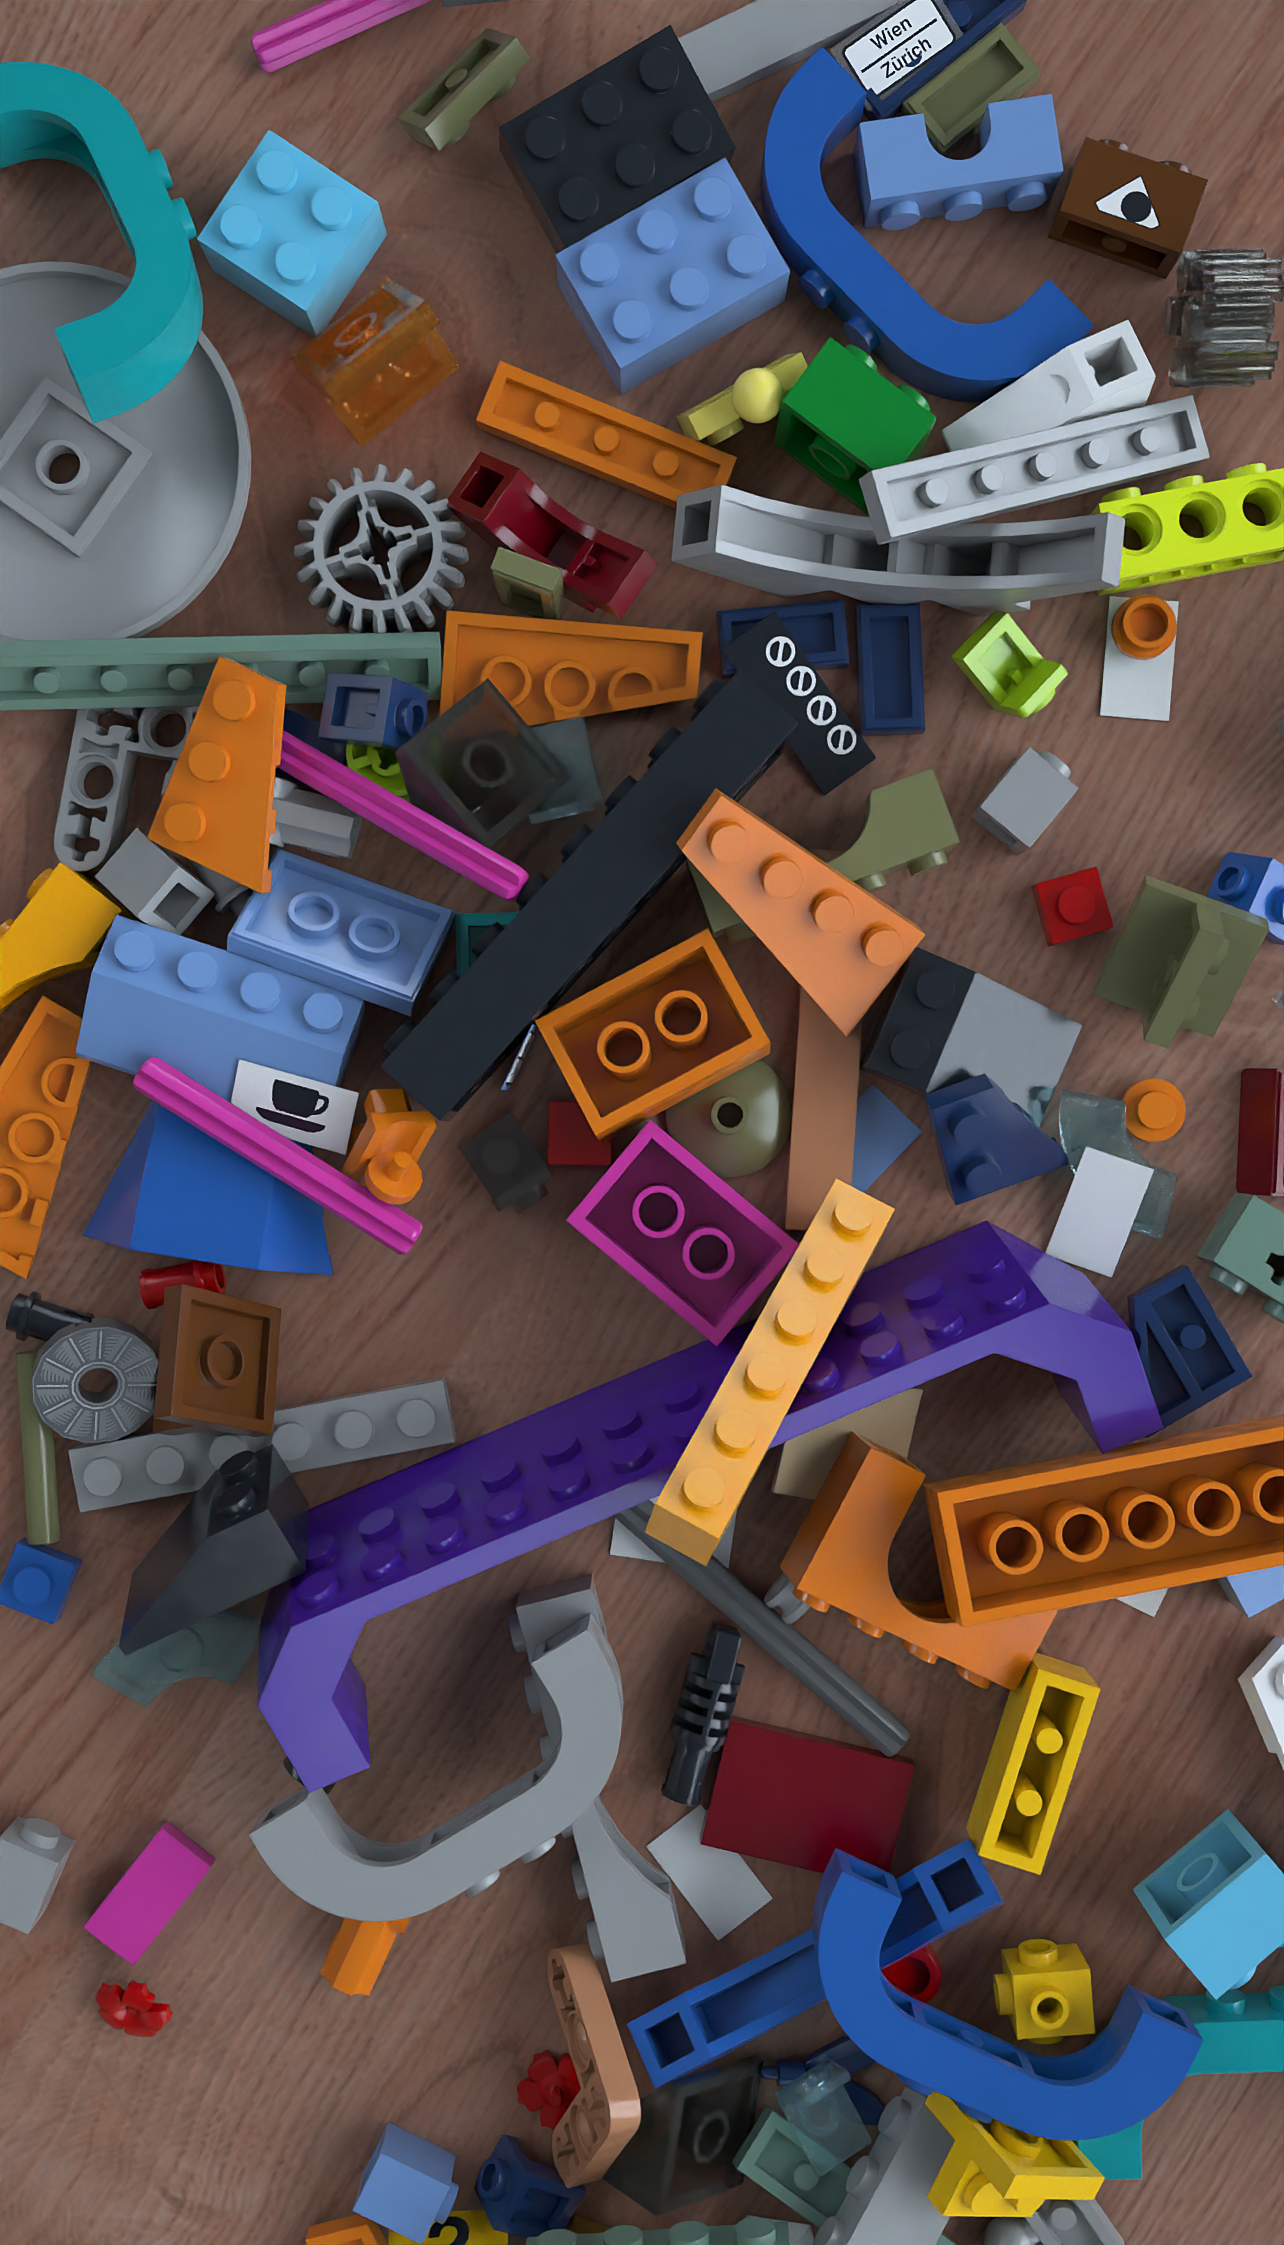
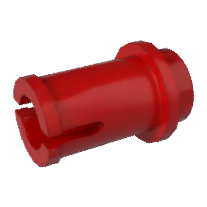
(196, 1274)

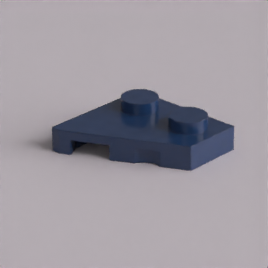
(987, 1139)
(1182, 1345)

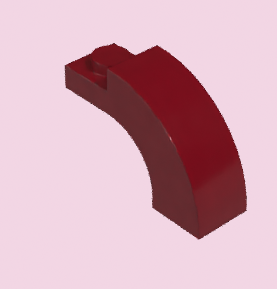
(518, 516)

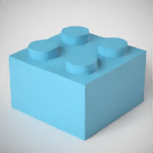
(293, 234)
(1218, 1904)

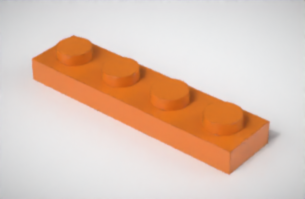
(599, 438)

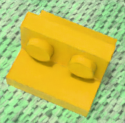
(1003, 2169)

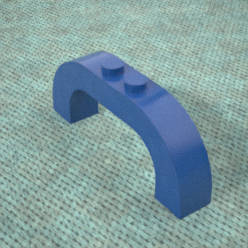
(860, 286)
(1054, 2097)

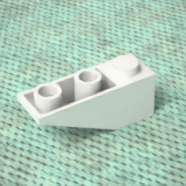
(1076, 384)

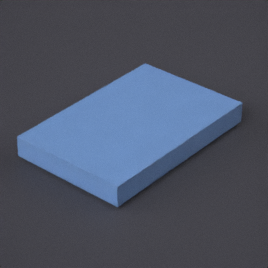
(343, 932)

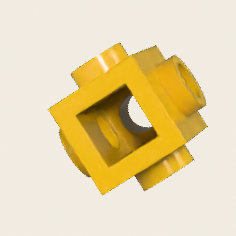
(1045, 1991)

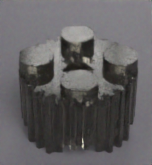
(1223, 317)

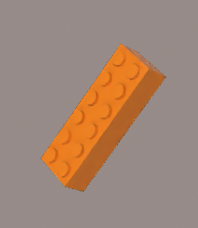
(1110, 1522)

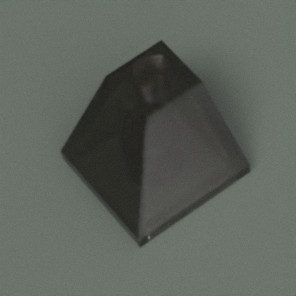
(480, 767)
(689, 2138)

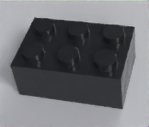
(614, 140)

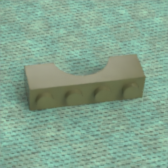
(901, 829)

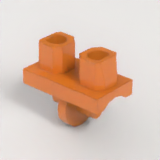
(388, 1146)

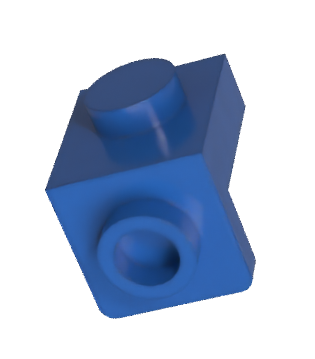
(1253, 886)

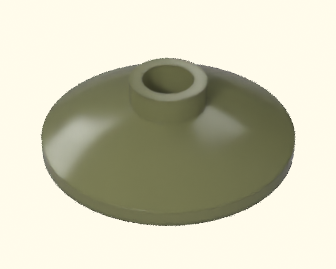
(749, 1144)

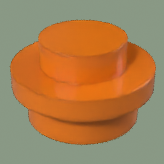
(1143, 627)
(1154, 1110)

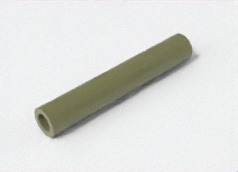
(38, 1461)

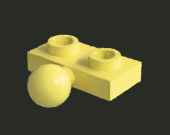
(753, 396)

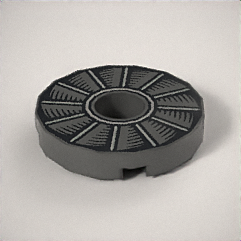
(103, 1414)

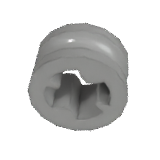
(781, 1595)

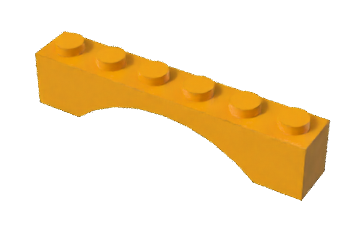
(55, 932)
(768, 1374)

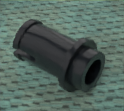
(39, 1318)

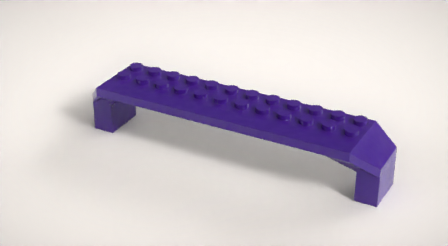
(624, 1439)

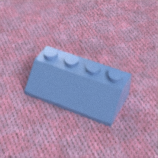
(210, 1009)

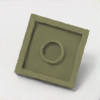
(1179, 959)

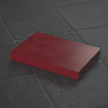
(803, 1796)

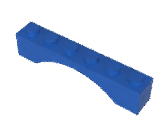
(787, 1980)

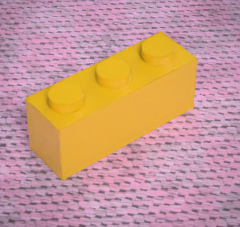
(1032, 1763)

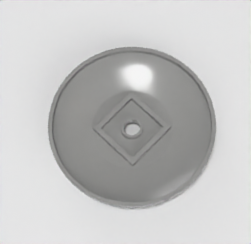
(153, 485)

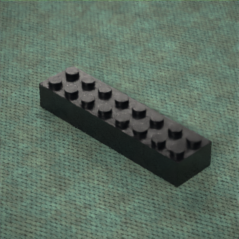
(588, 900)

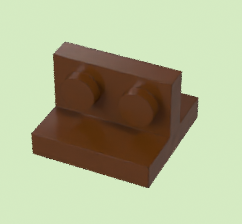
(216, 1364)

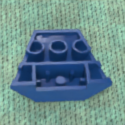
(207, 1204)

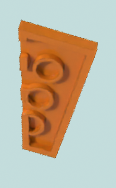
(567, 667)
(809, 915)
(38, 1110)

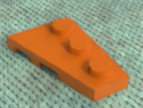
(225, 778)

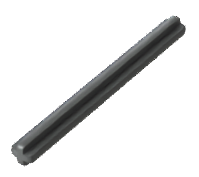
(778, 1638)

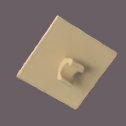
(809, 1457)

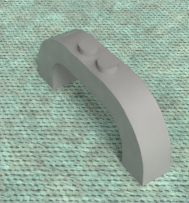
(384, 1881)

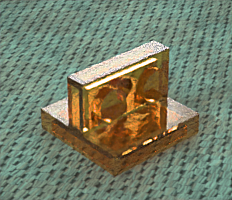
(377, 359)

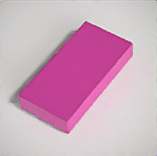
(149, 1893)

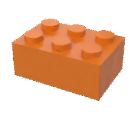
(654, 1036)

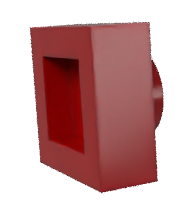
(1072, 906)

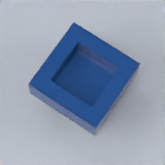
(38, 1581)

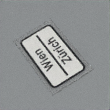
(893, 39)

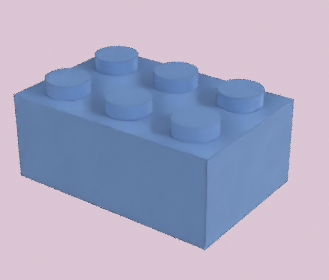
(672, 276)

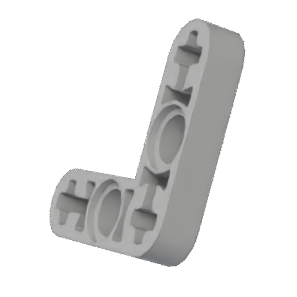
(119, 753)

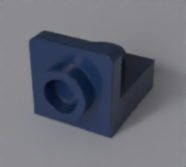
(372, 711)
(524, 2194)

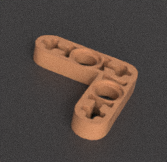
(608, 2104)

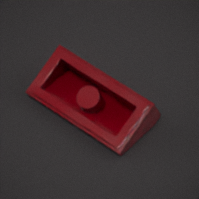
(1261, 1132)

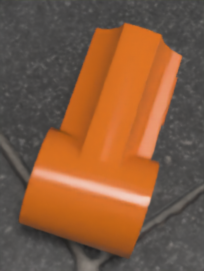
(360, 1953)

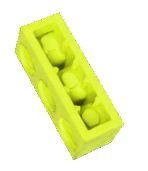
(1228, 537)

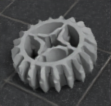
(404, 545)

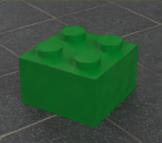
(850, 420)

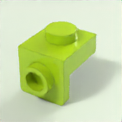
(1008, 667)

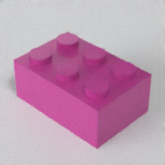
(683, 1232)

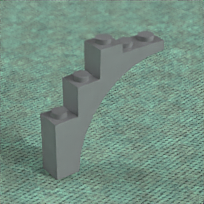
(964, 566)

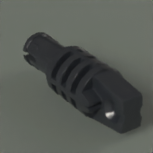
(703, 1712)

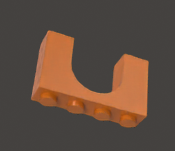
(844, 1563)

